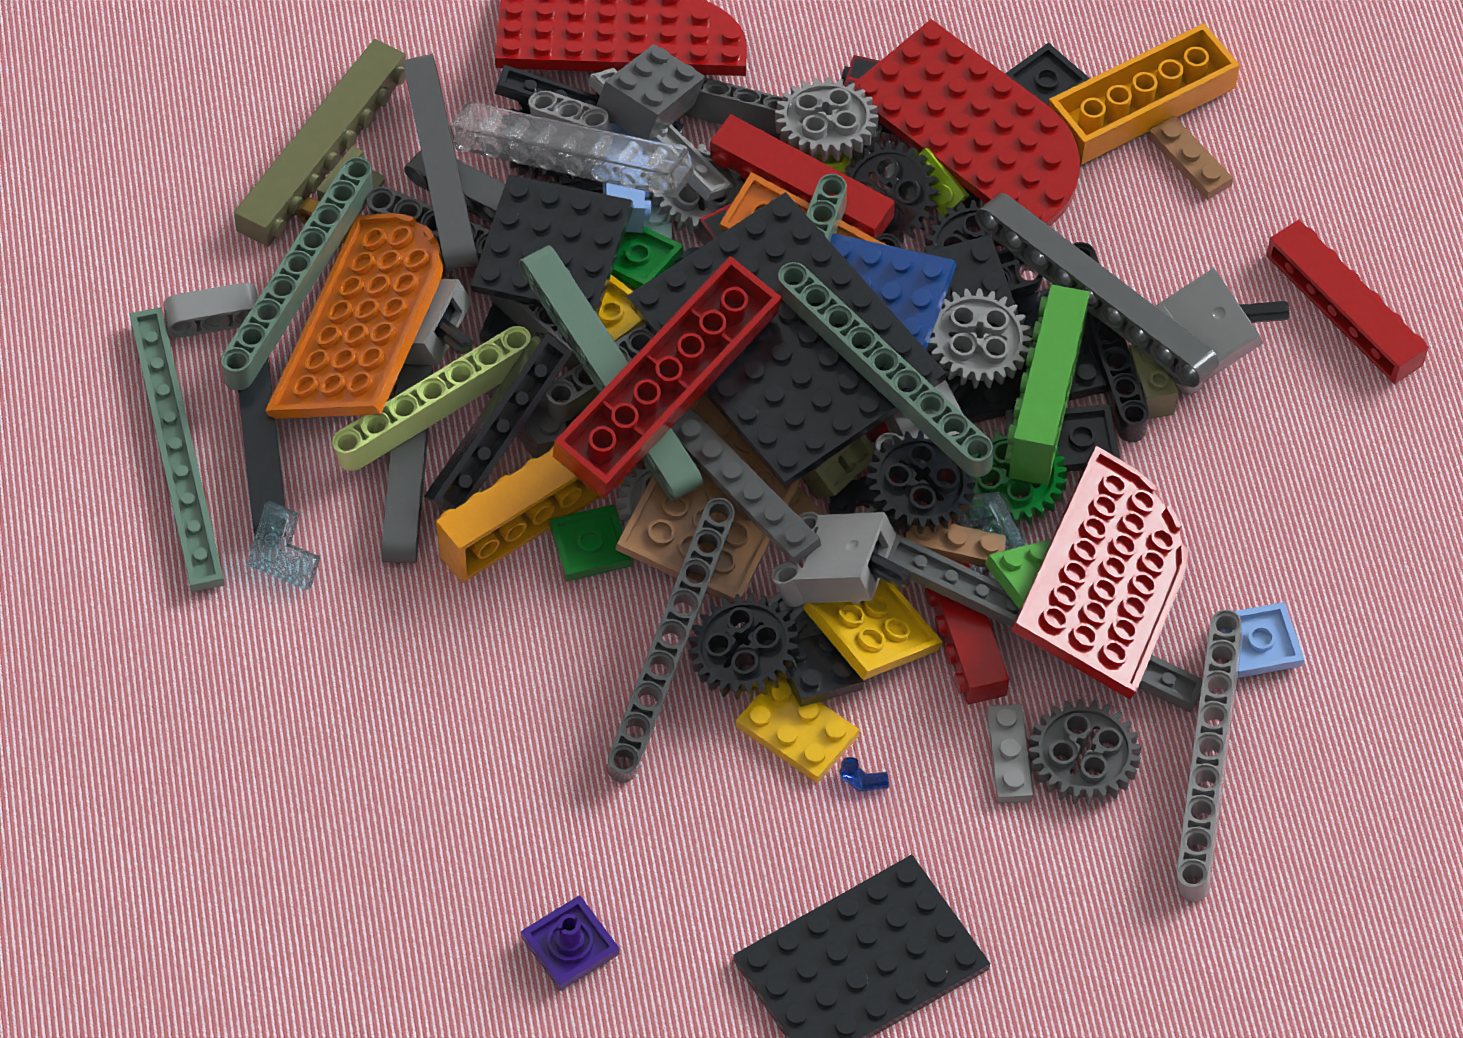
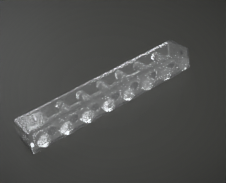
(572, 149)

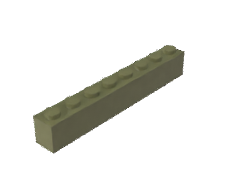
(320, 143)

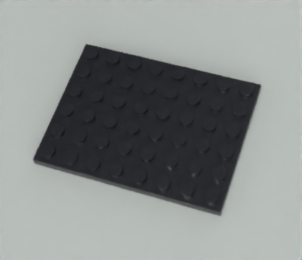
(789, 386)

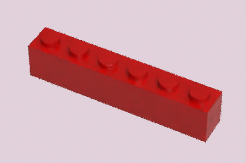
(750, 150)
(1347, 301)

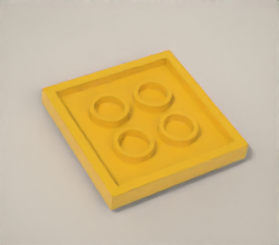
(876, 632)

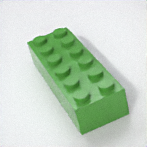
(1046, 384)

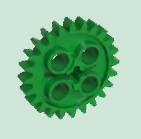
(1037, 495)

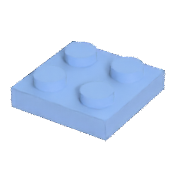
(1267, 640)

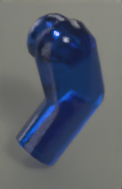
(859, 779)

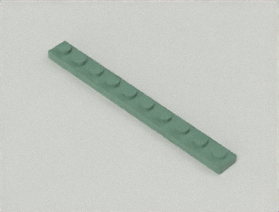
(177, 450)

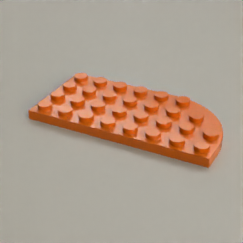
(362, 321)

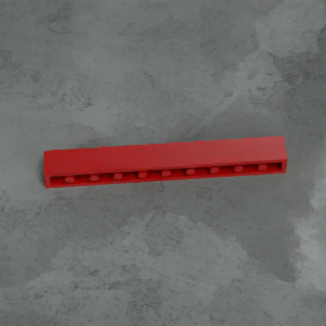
(968, 639)

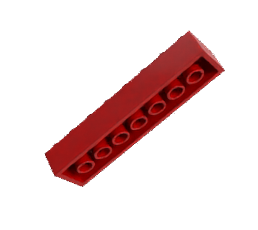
(666, 377)

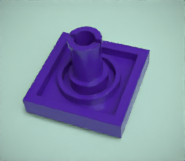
(570, 942)

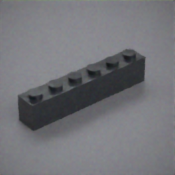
(499, 422)

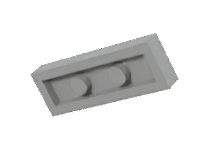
(1009, 753)

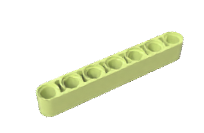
(419, 402)

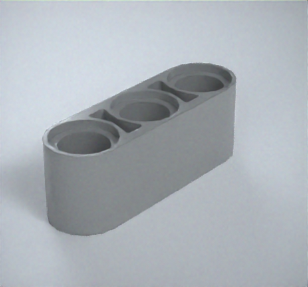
(565, 109)
(209, 309)

